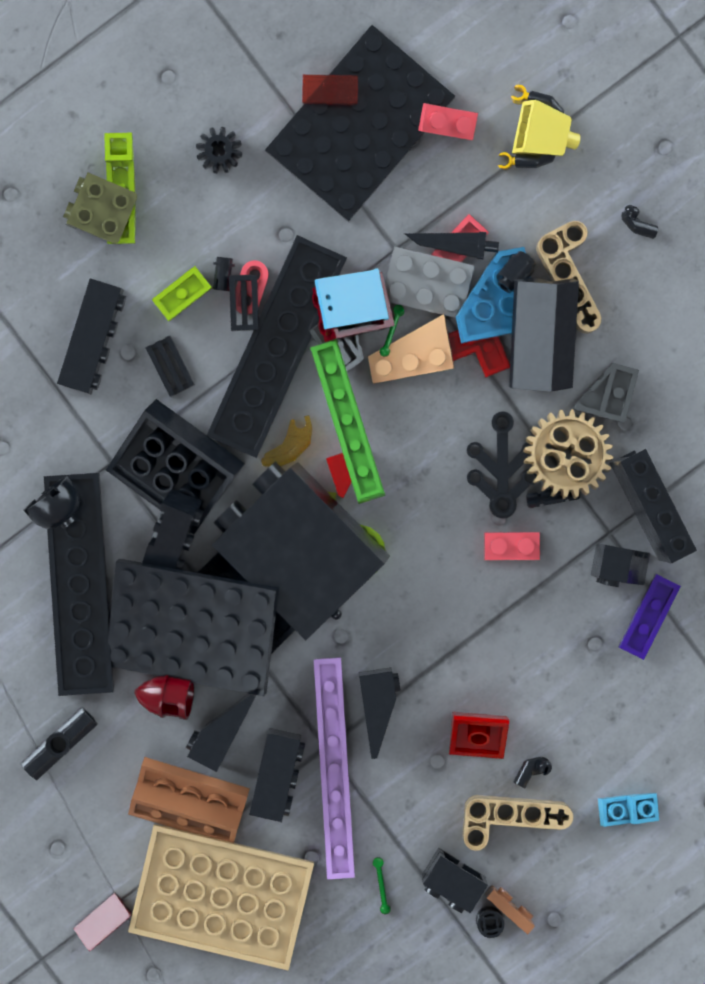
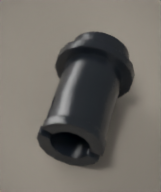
(222, 273)

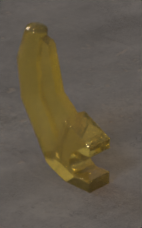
(293, 446)

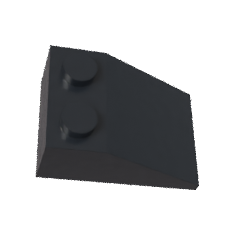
(378, 698)
(216, 737)

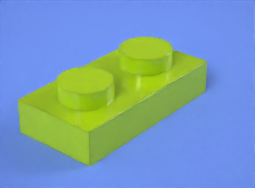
(182, 293)

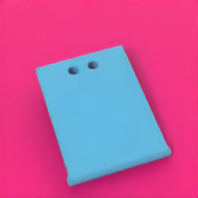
(351, 299)

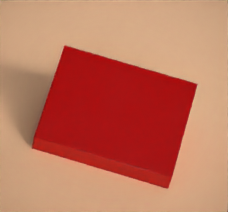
(339, 473)
(478, 735)

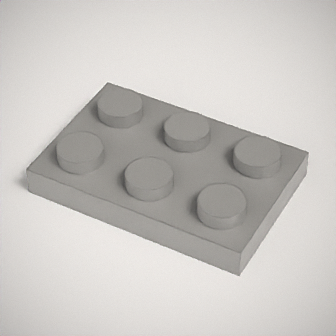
(428, 281)

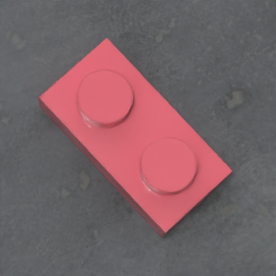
(448, 121)
(512, 546)

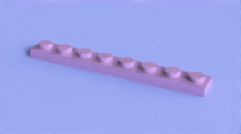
(334, 768)

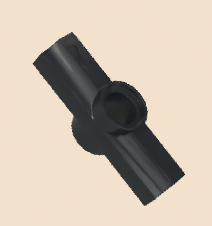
(46, 755)

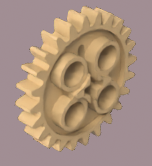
(560, 477)

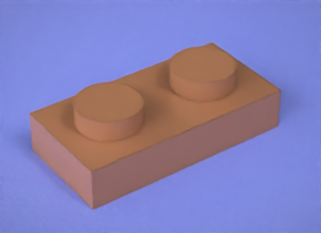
(502, 901)

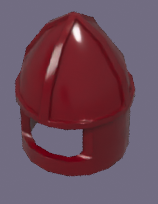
(167, 696)

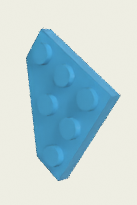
(488, 307)

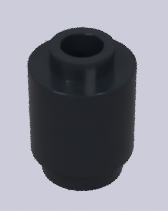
(517, 267)

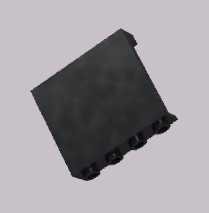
(653, 506)

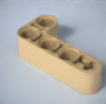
(562, 257)
(517, 817)

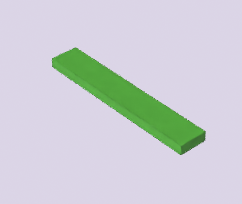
(347, 422)

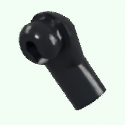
(638, 227)
(532, 767)

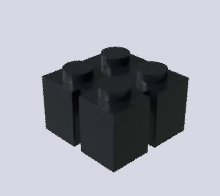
(457, 884)

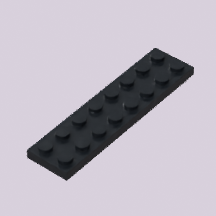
(274, 350)
(81, 594)

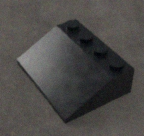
(173, 454)

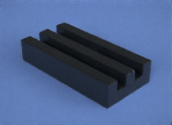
(233, 314)
(159, 345)

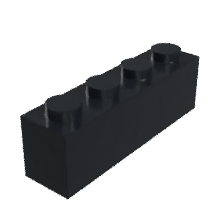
(91, 335)

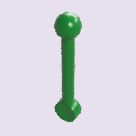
(398, 312)
(378, 863)

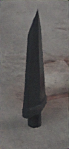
(460, 243)

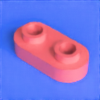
(262, 281)

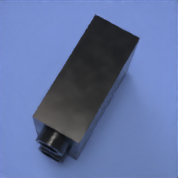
(301, 544)

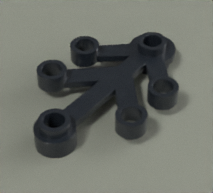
(501, 471)

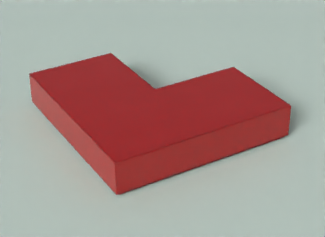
(488, 352)

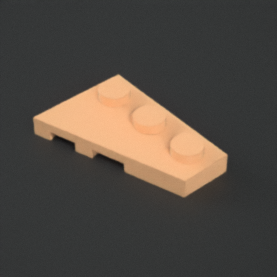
(415, 354)

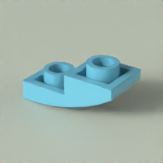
(628, 809)

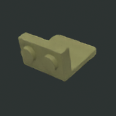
(100, 208)

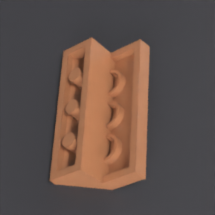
(188, 800)

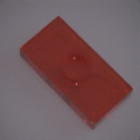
(330, 89)

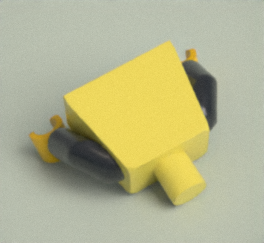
(541, 131)

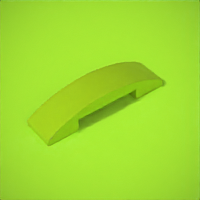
(121, 171)

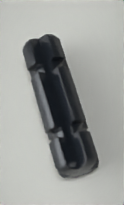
(545, 498)

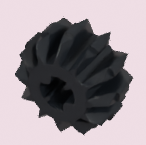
(209, 153)

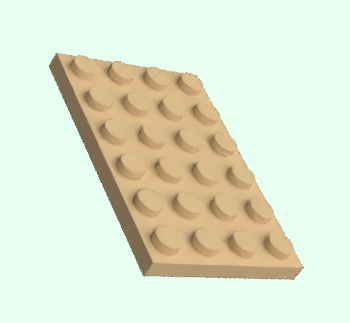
(221, 897)

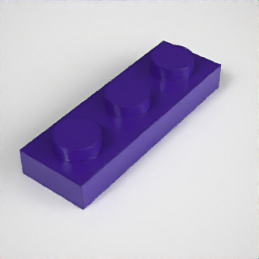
(649, 616)

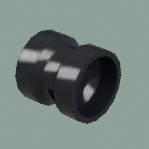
(489, 917)

